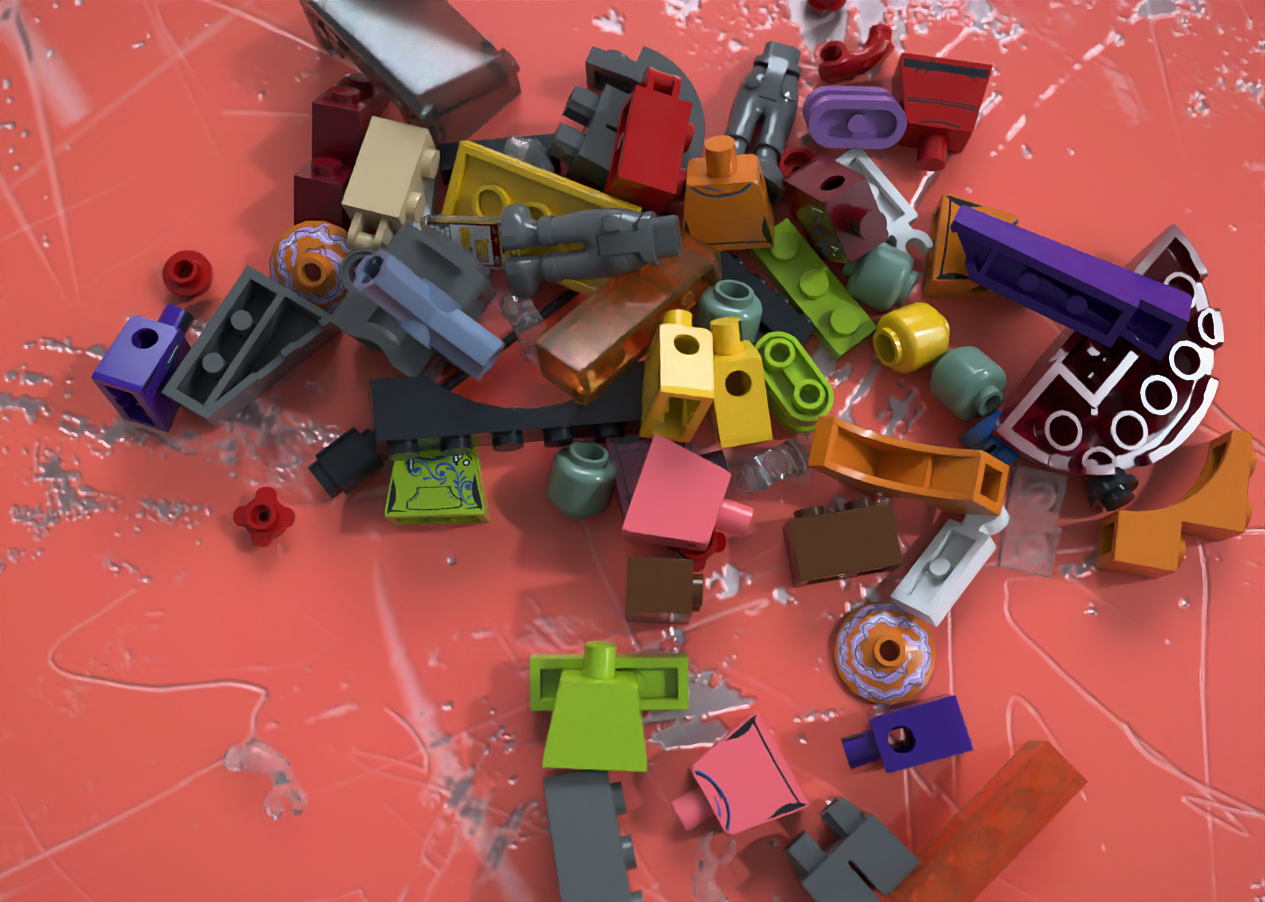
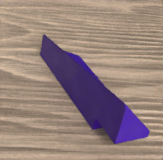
(1071, 284)

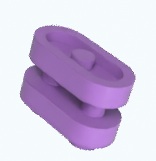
(854, 117)

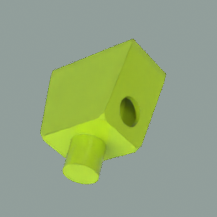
(597, 716)

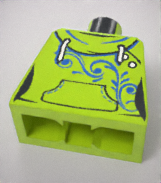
(437, 490)

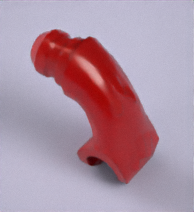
(841, 63)

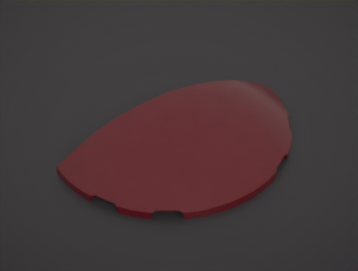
(1118, 406)

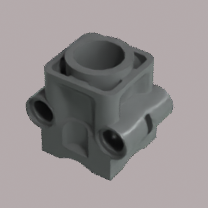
(429, 257)

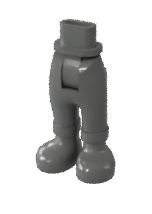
(770, 98)
(614, 240)

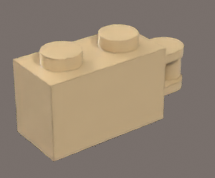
(388, 182)

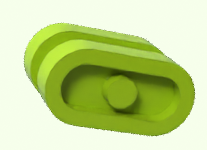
(793, 383)

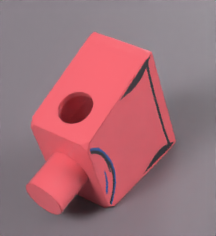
(741, 782)

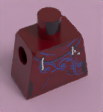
(840, 219)

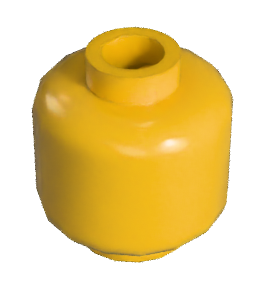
(911, 337)

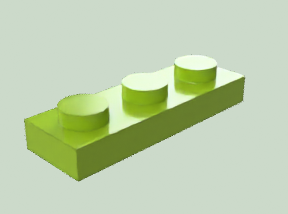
(814, 291)
(659, 675)

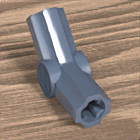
(427, 313)

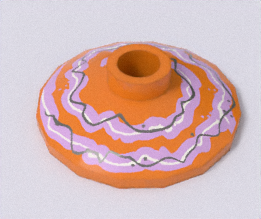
(311, 243)
(861, 664)

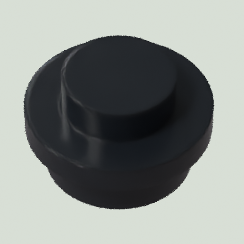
(1112, 490)

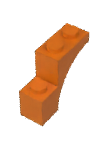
(892, 467)
(1211, 509)

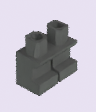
(591, 150)
(863, 842)

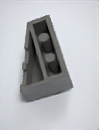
(247, 348)
(587, 837)

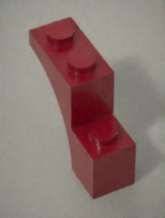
(338, 133)

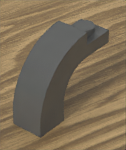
(622, 73)

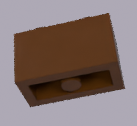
(842, 543)
(662, 590)

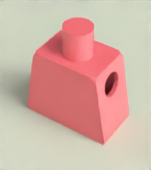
(682, 500)

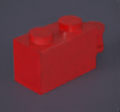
(651, 143)

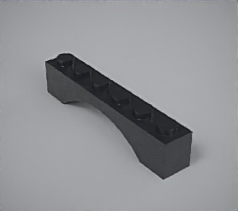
(423, 416)

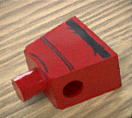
(939, 104)

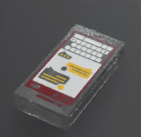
(475, 234)

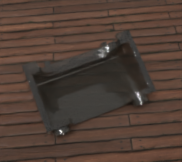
(421, 59)

